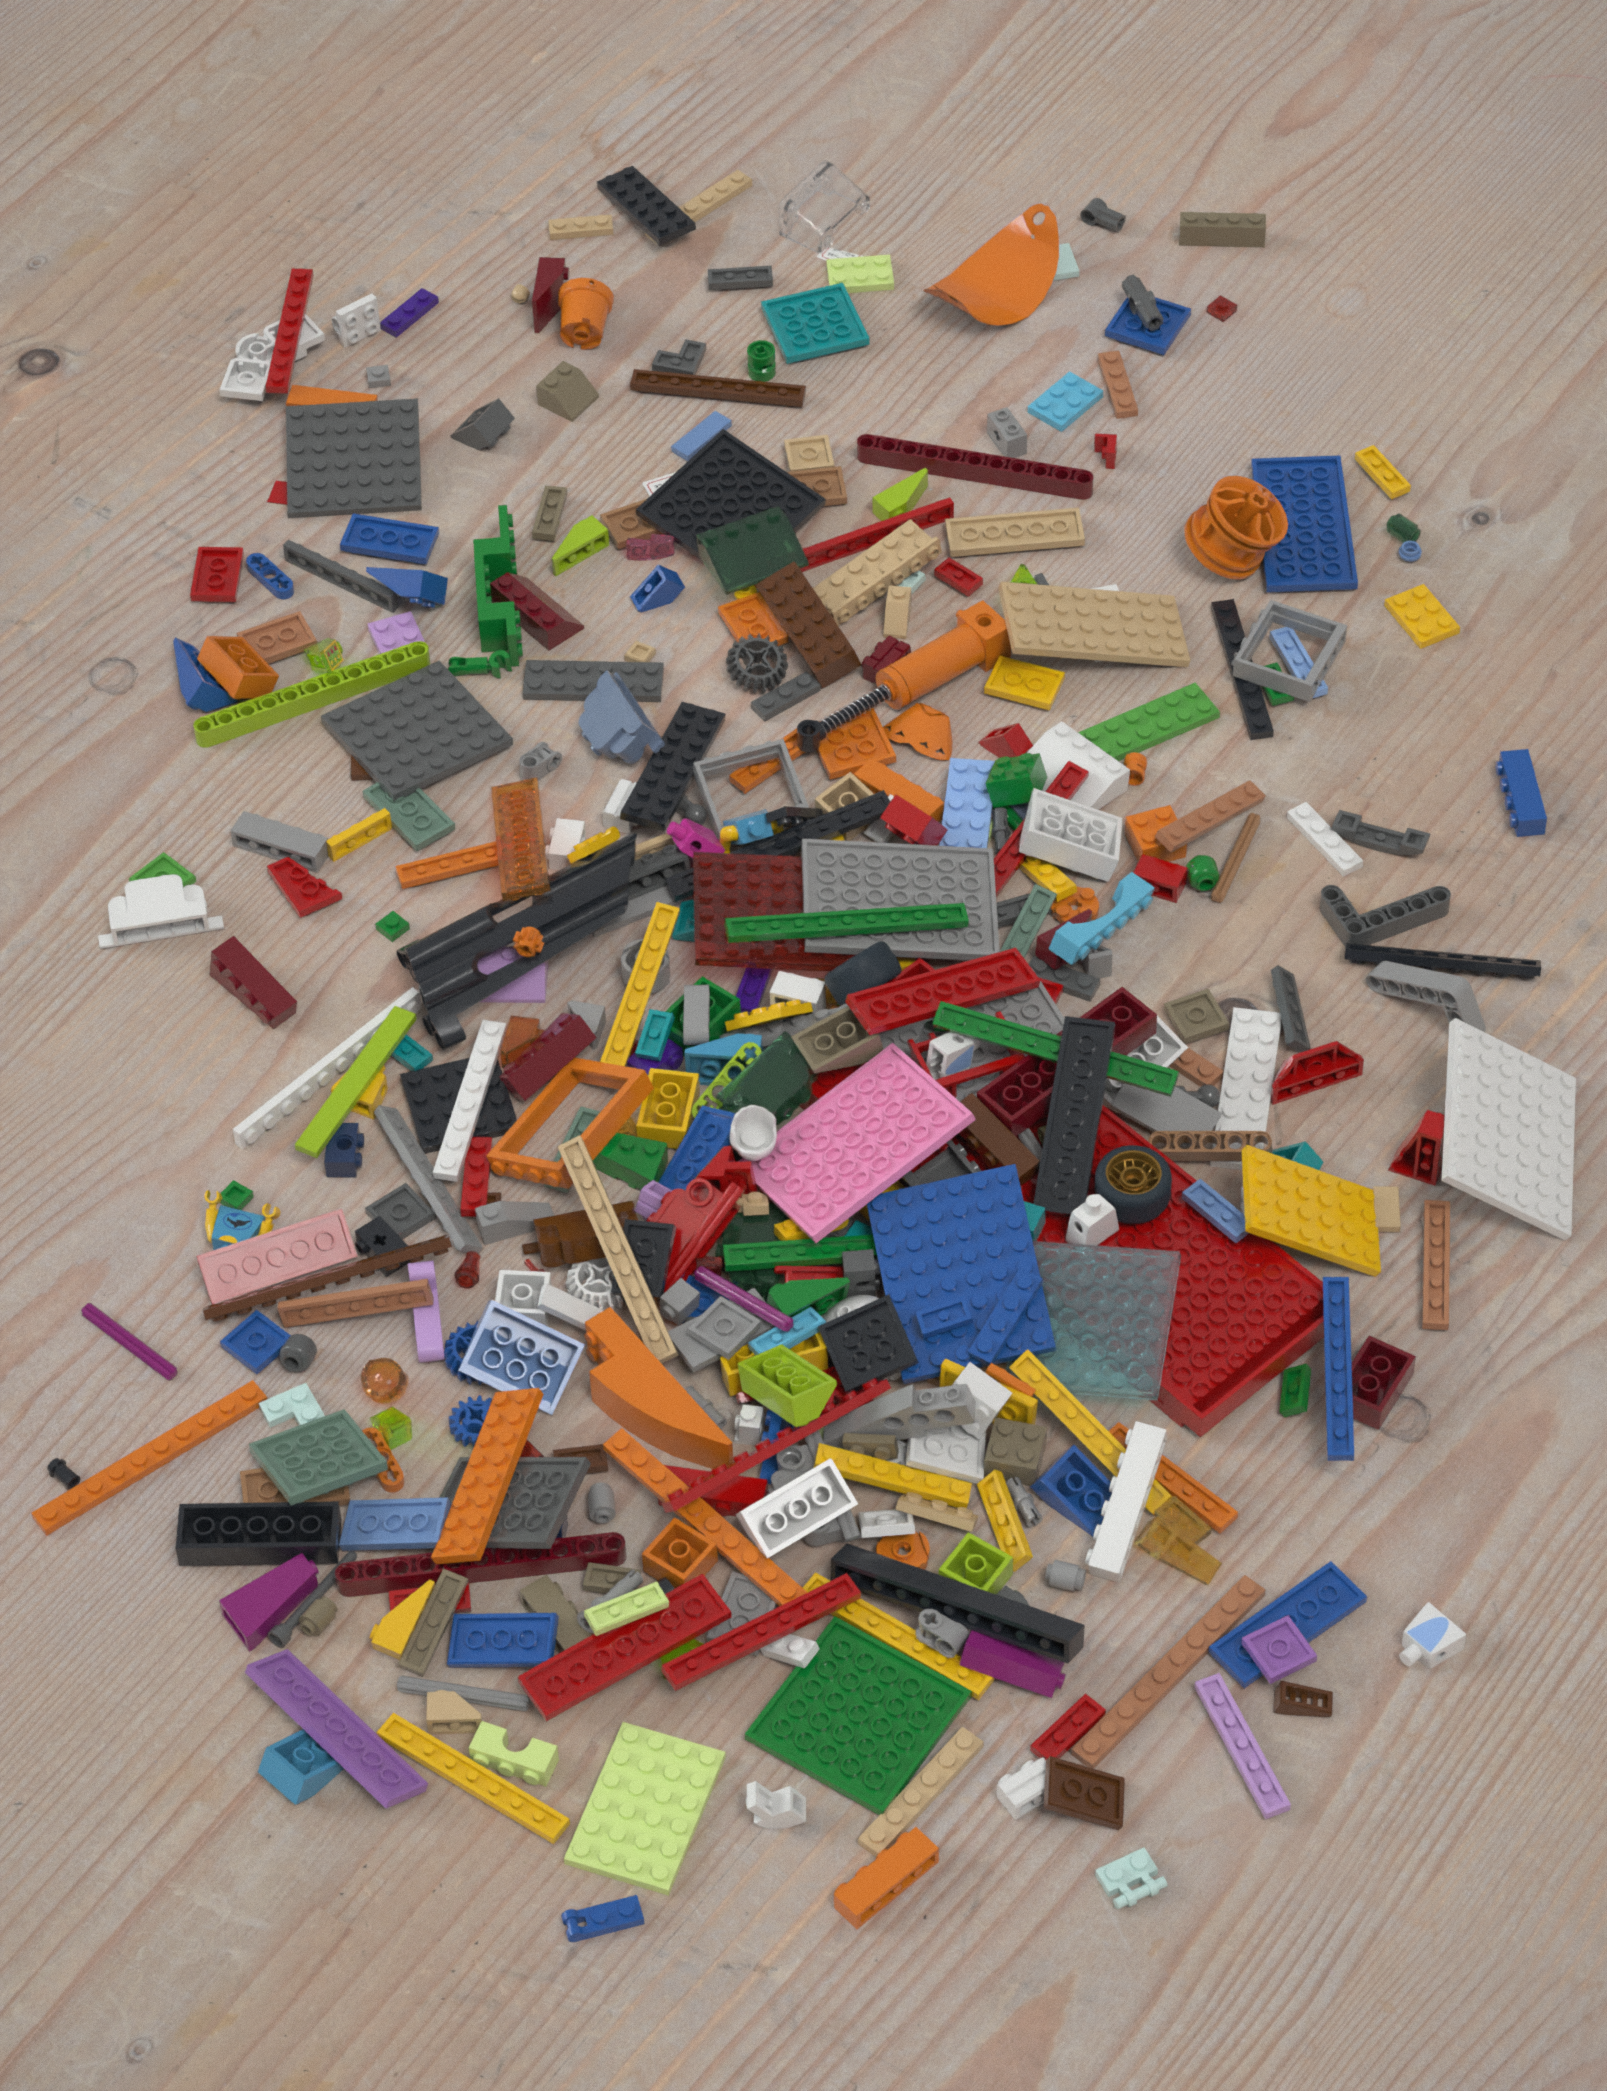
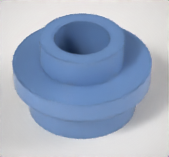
(1410, 551)

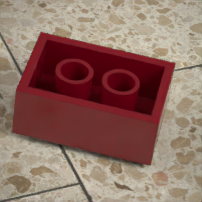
(1378, 1380)

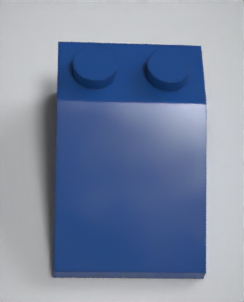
(416, 585)
(1074, 1489)

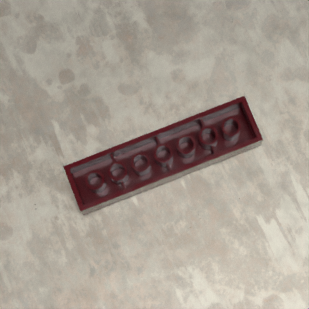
(1025, 1090)

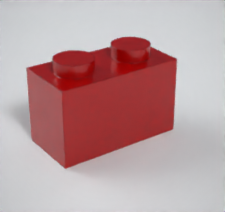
(1165, 876)

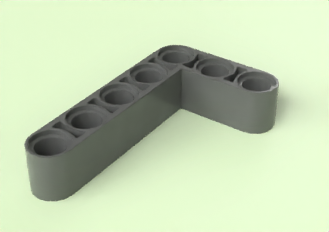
(1385, 920)

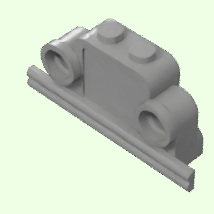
(797, 1461)

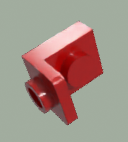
(1107, 446)

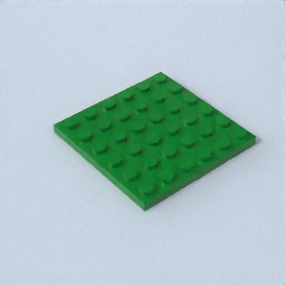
(858, 1716)

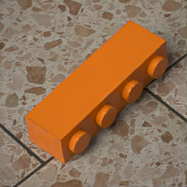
(312, 395)
(879, 777)
(885, 1877)

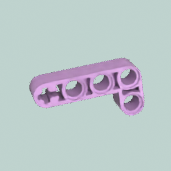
(427, 1318)

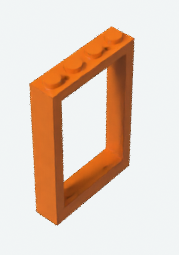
(633, 1089)

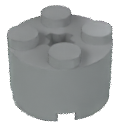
(628, 960)

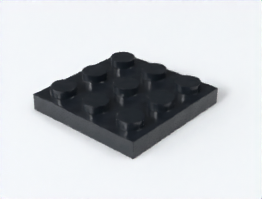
(868, 1344)

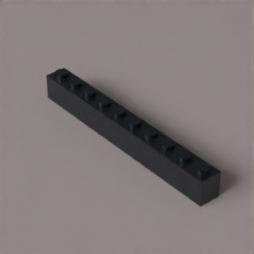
(960, 1602)

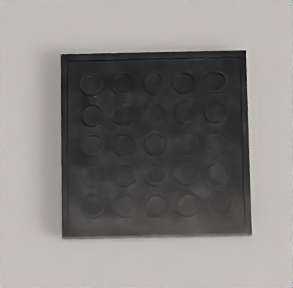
(721, 487)

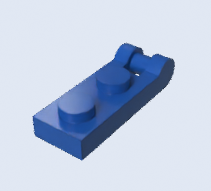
(603, 1918)

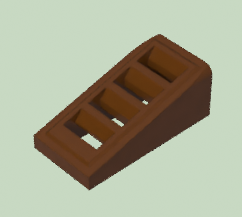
(1301, 1708)

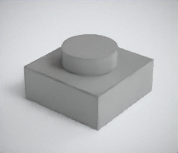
(378, 376)

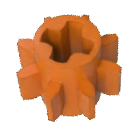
(528, 941)

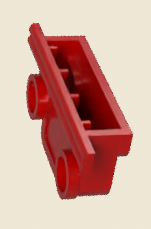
(699, 1220)

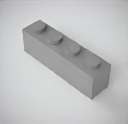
(279, 841)

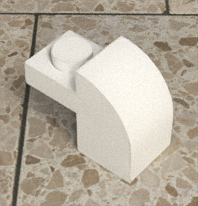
(775, 1809)

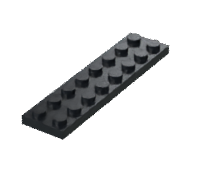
(671, 769)
(1074, 1115)

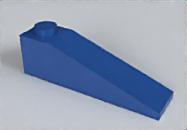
(195, 682)

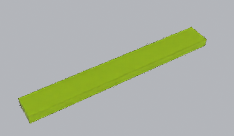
(355, 1082)

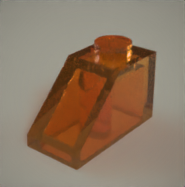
(519, 1036)

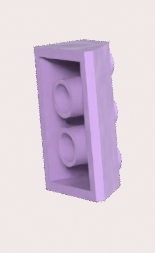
(525, 989)

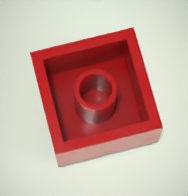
(912, 823)

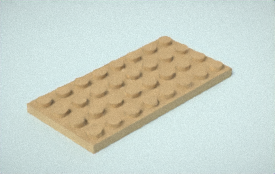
(1093, 624)

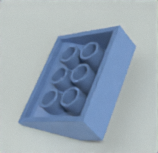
(520, 1354)

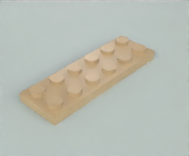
(1014, 532)

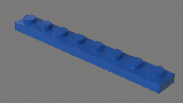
(1338, 1369)

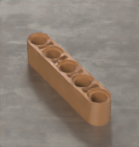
(1199, 1139)

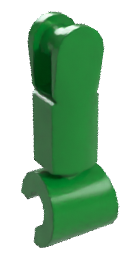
(481, 665)

